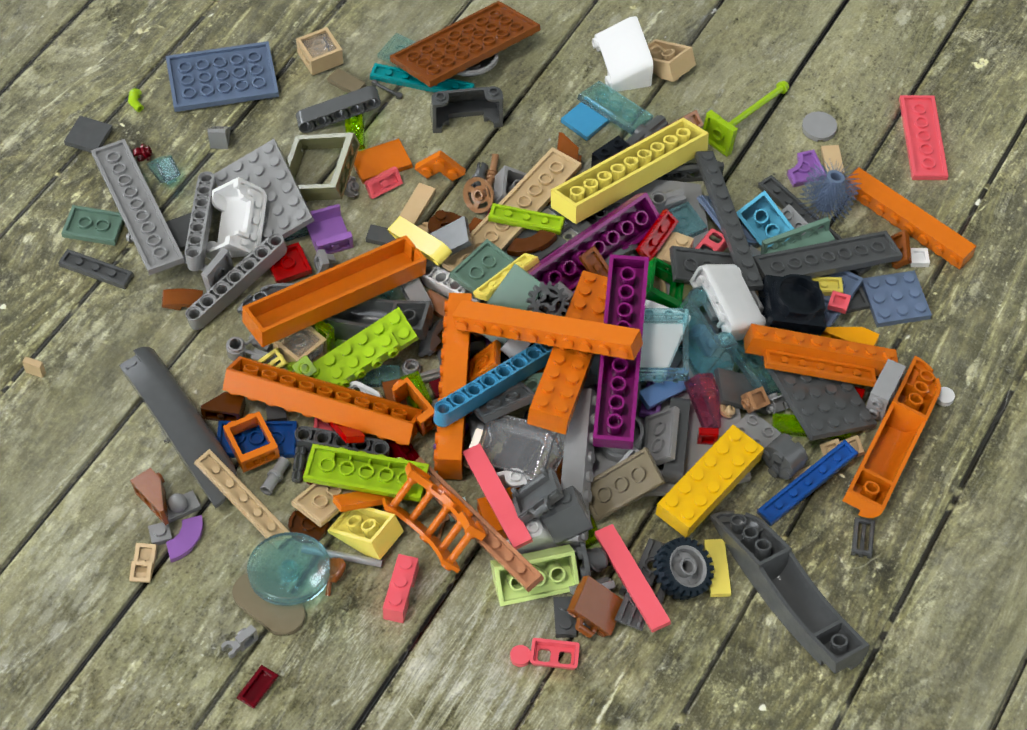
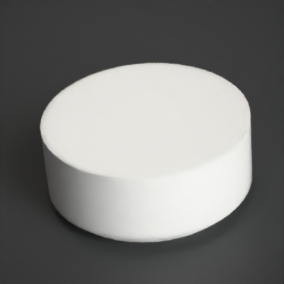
(946, 397)

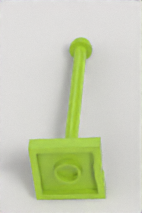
(723, 133)

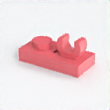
(383, 182)

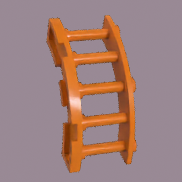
(450, 504)

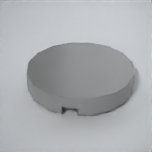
(819, 126)

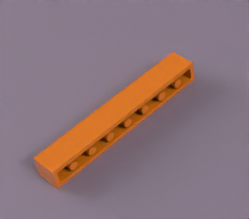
(914, 220)
(764, 337)

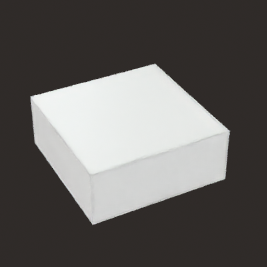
(919, 257)

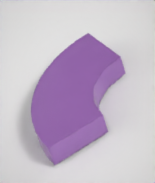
(186, 539)

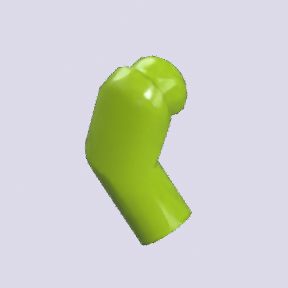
(133, 97)

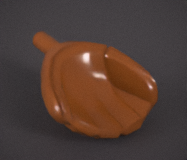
(337, 568)

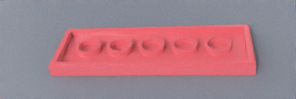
(923, 137)

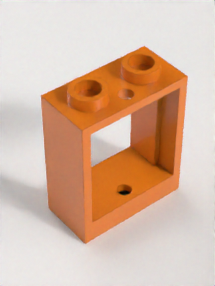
(258, 456)

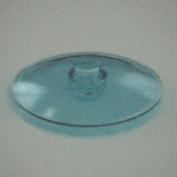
(288, 568)

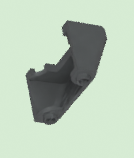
(466, 103)

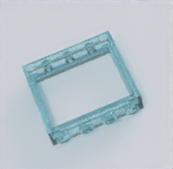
(668, 316)

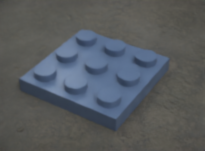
(896, 299)

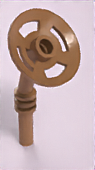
(481, 193)

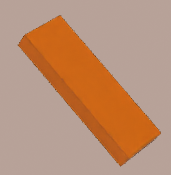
(357, 500)

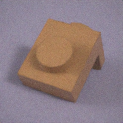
(755, 400)

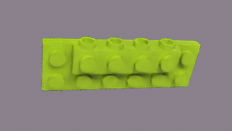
(366, 350)
(360, 471)

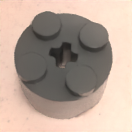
(784, 457)

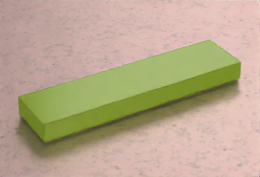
(526, 218)

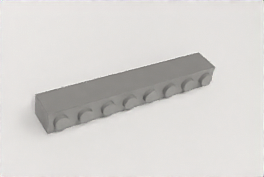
(580, 454)

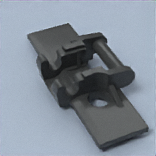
(628, 612)

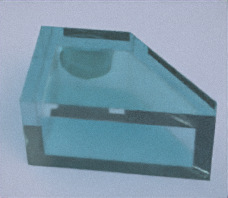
(164, 169)

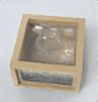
(319, 51)
(302, 343)

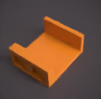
(406, 388)

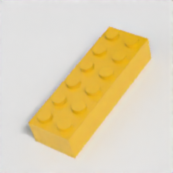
(709, 481)

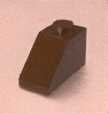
(224, 408)

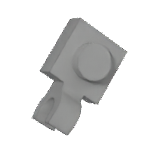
(243, 640)

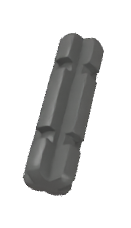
(298, 465)

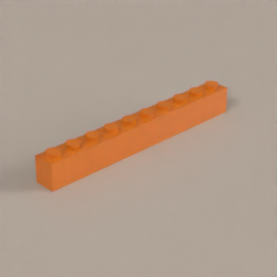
(548, 329)

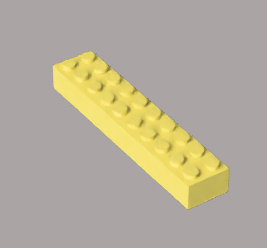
(628, 170)

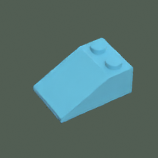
(763, 218)

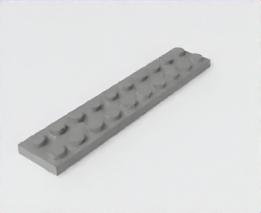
(137, 207)

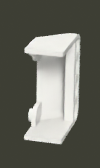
(535, 527)

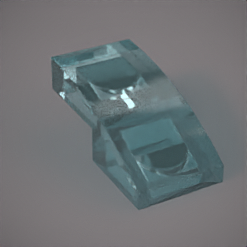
(385, 373)

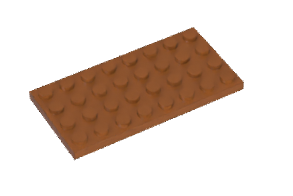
(464, 43)

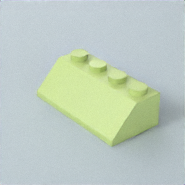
(556, 566)

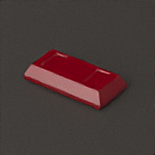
(257, 686)

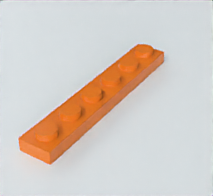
(819, 367)

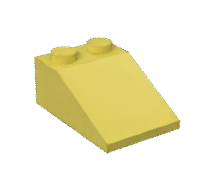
(367, 530)

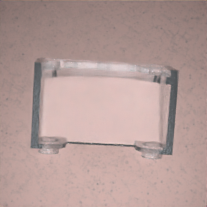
(521, 446)

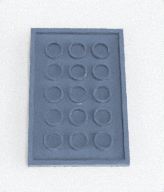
(222, 76)

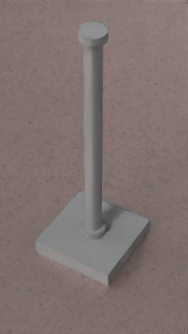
(215, 270)

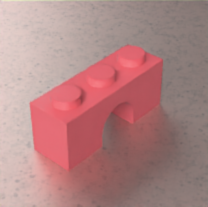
(399, 589)

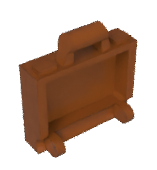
(594, 607)

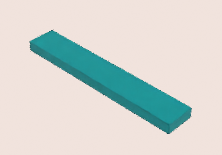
(400, 77)

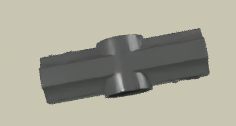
(645, 130)

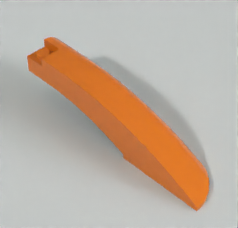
(894, 440)

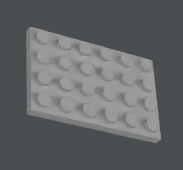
(268, 169)

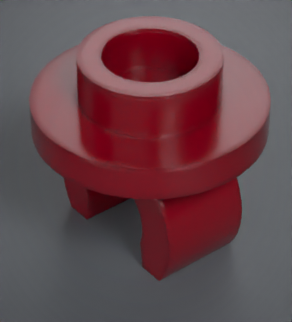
(143, 153)

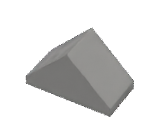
(219, 137)

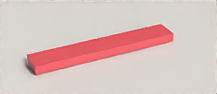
(497, 496)
(632, 578)

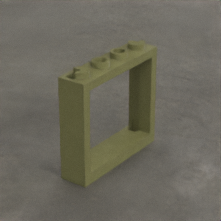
(336, 189)

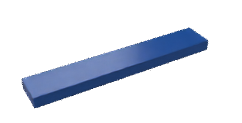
(807, 483)

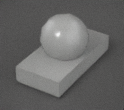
(182, 505)

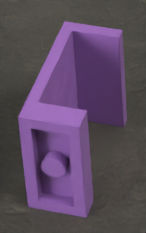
(329, 230)

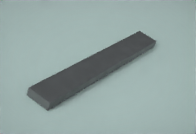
(783, 197)

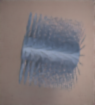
(830, 191)

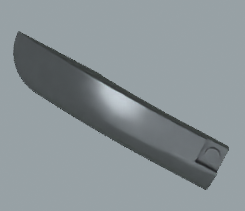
(364, 314)
(175, 416)
(790, 591)

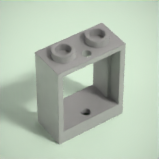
(885, 389)

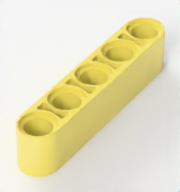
(427, 244)

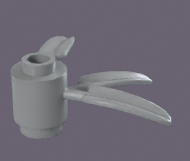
(237, 347)

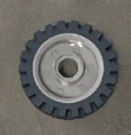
(684, 582)

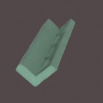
(812, 236)

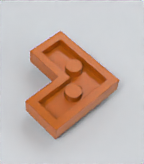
(440, 163)

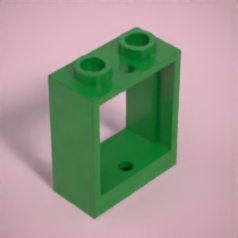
(658, 268)

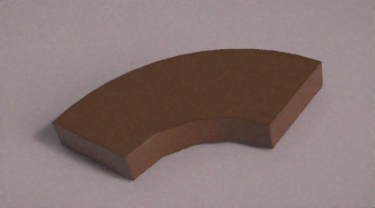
(539, 241)

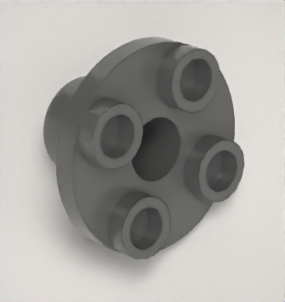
(593, 560)

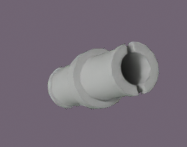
(275, 475)

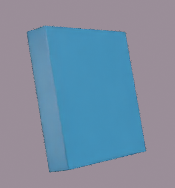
(584, 121)

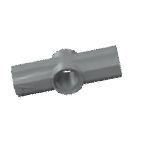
(668, 199)

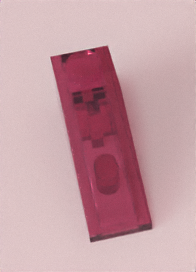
(705, 399)

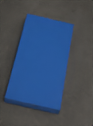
(251, 439)

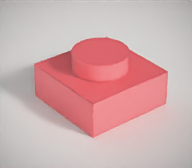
(839, 302)

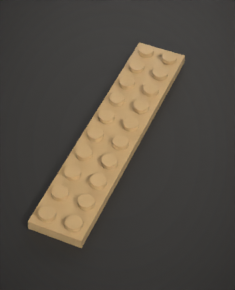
(530, 193)

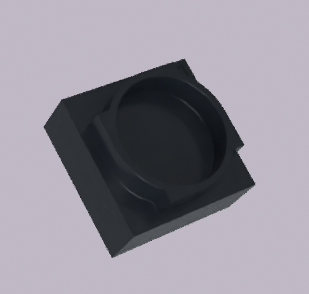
(793, 303)

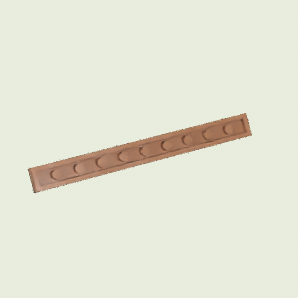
(494, 543)

